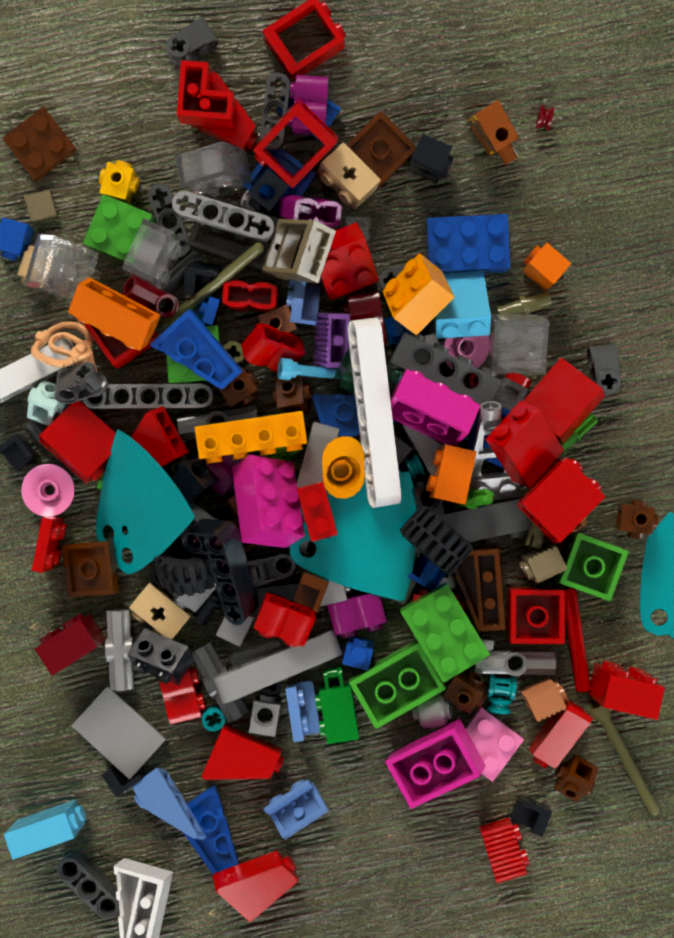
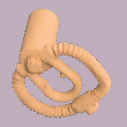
(79, 354)

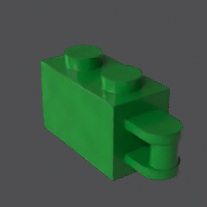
(337, 709)

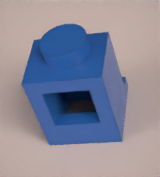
(358, 652)

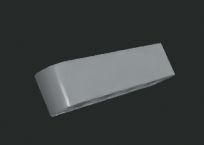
(162, 392)
(312, 463)
(277, 666)

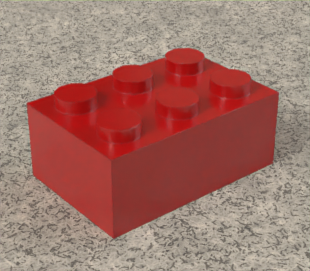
(626, 690)

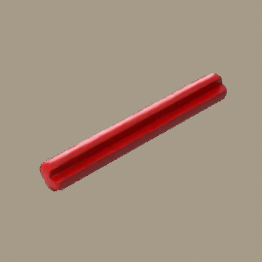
(576, 641)

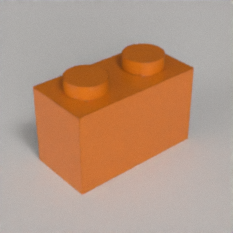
(545, 266)
(451, 474)

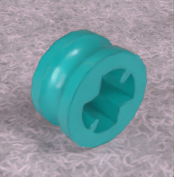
(414, 466)
(499, 705)
(217, 726)

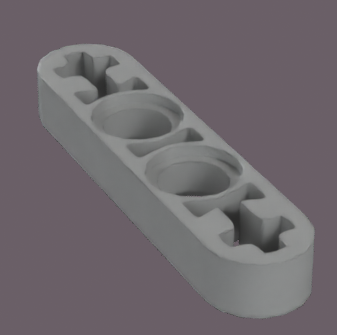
(224, 212)

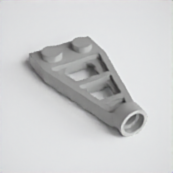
(497, 482)

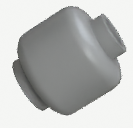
(433, 712)

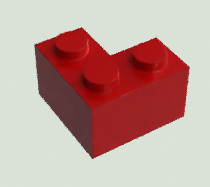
(198, 103)

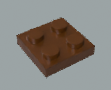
(39, 144)
(382, 146)
(90, 569)

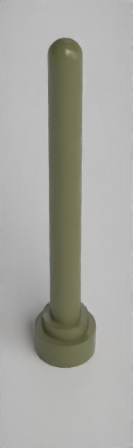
(217, 282)
(603, 715)

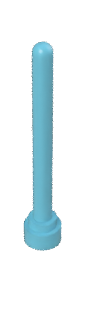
(288, 369)

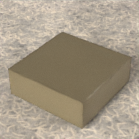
(41, 206)

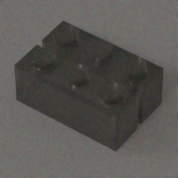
(228, 245)

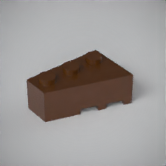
(483, 588)

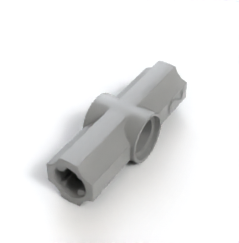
(117, 648)
(531, 663)

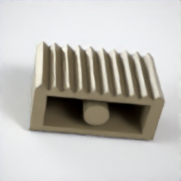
(542, 563)

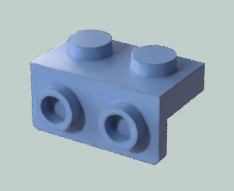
(303, 302)
(296, 808)

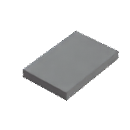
(118, 732)

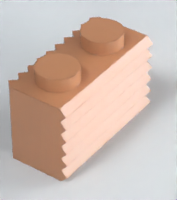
(544, 698)

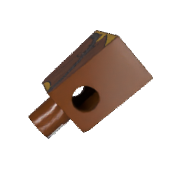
(494, 121)

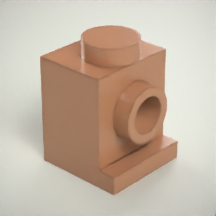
(283, 315)

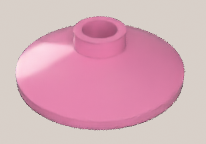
(474, 348)
(35, 493)

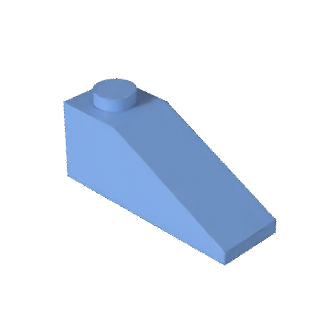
(163, 799)

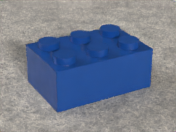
(469, 243)

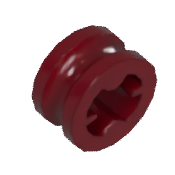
(544, 117)

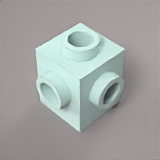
(43, 405)

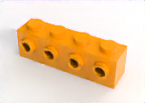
(251, 435)

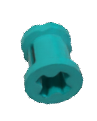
(502, 686)

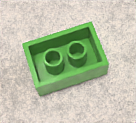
(444, 632)
(396, 684)

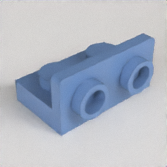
(302, 709)

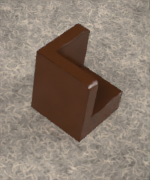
(311, 591)

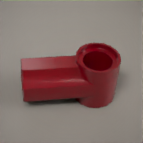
(150, 296)

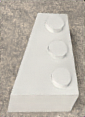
(141, 898)

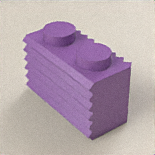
(331, 339)

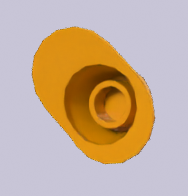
(343, 467)

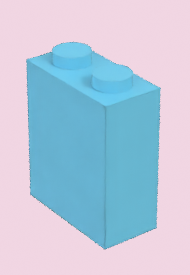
(469, 310)
(45, 829)

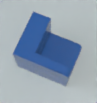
(427, 573)

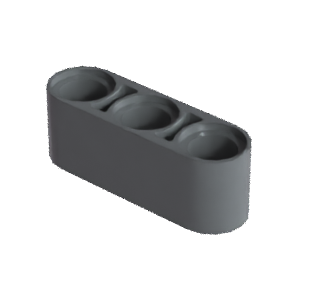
(88, 871)

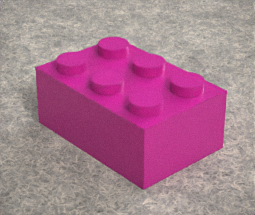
(432, 408)
(267, 501)
(435, 764)

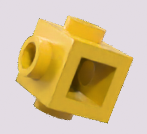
(119, 181)

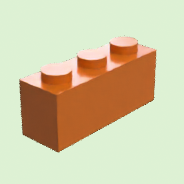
(113, 314)

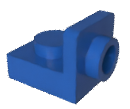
(207, 310)

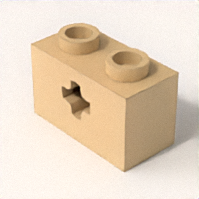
(344, 164)
(157, 597)

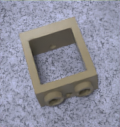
(311, 253)

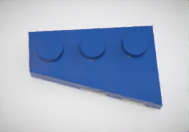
(196, 347)

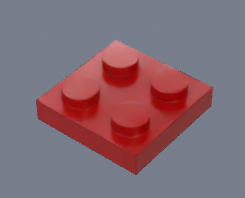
(47, 552)

